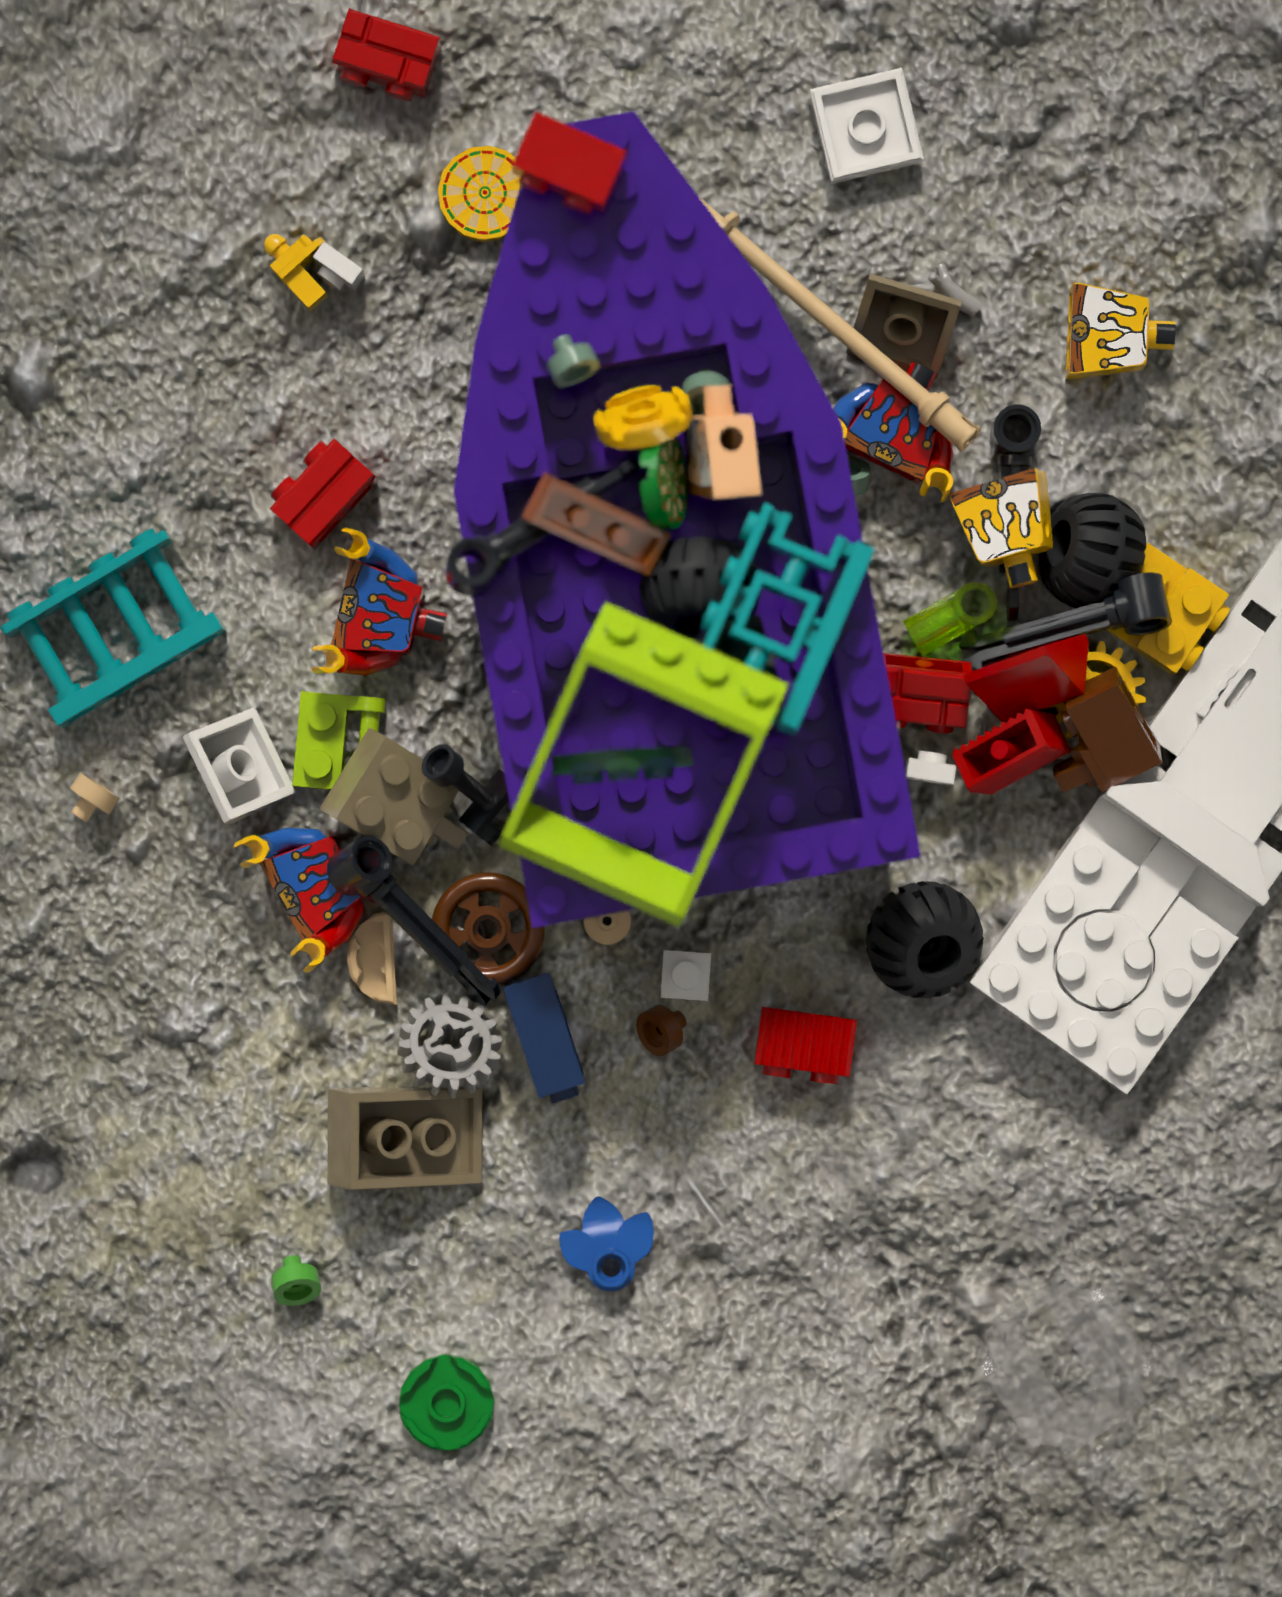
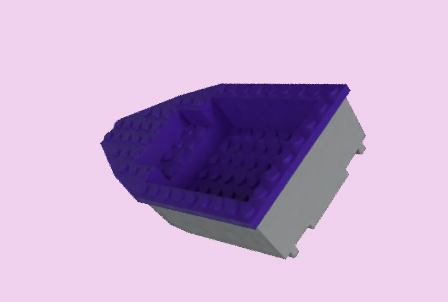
(657, 302)

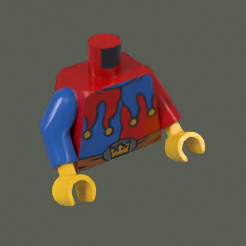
(886, 431)
(377, 612)
(300, 879)

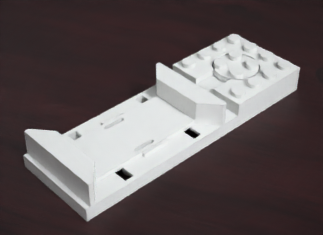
(1159, 864)

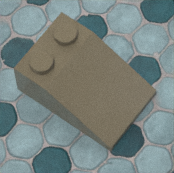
(403, 1137)

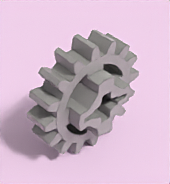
(442, 1064)

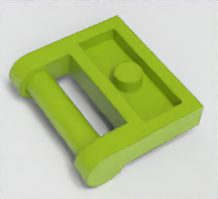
(323, 735)

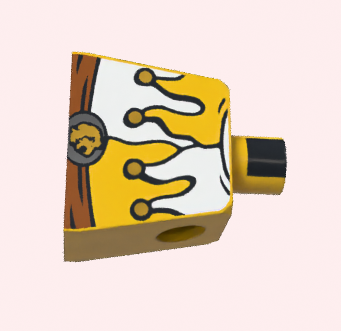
(1111, 332)
(1008, 522)

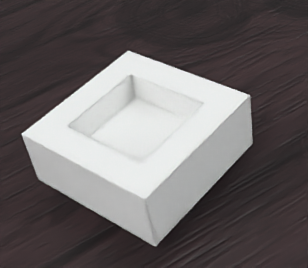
(337, 268)
(930, 768)
(685, 975)

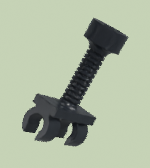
(445, 768)

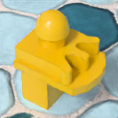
(290, 267)

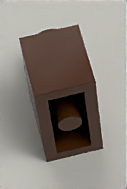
(1111, 736)

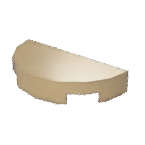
(373, 958)

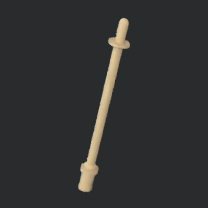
(932, 407)

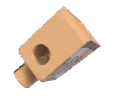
(723, 466)

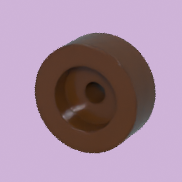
(660, 1029)

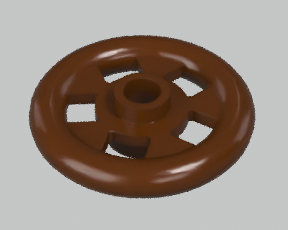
(513, 897)

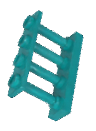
(112, 674)

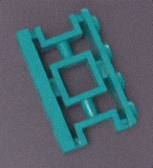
(812, 632)

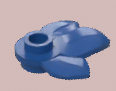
(605, 1237)

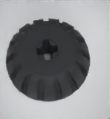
(1093, 548)
(688, 581)
(924, 939)

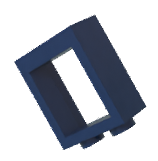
(545, 1037)

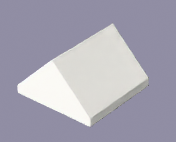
(239, 765)

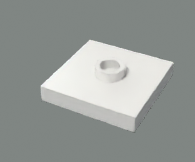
(866, 125)

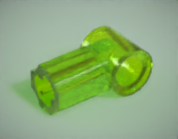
(946, 619)

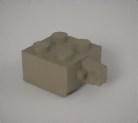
(391, 799)

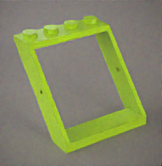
(680, 673)

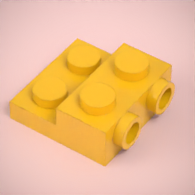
(1193, 606)

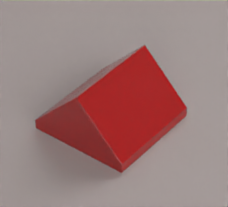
(1032, 678)

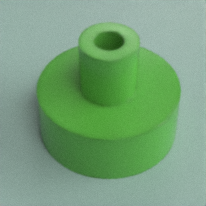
(295, 1282)

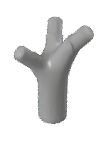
(945, 286)

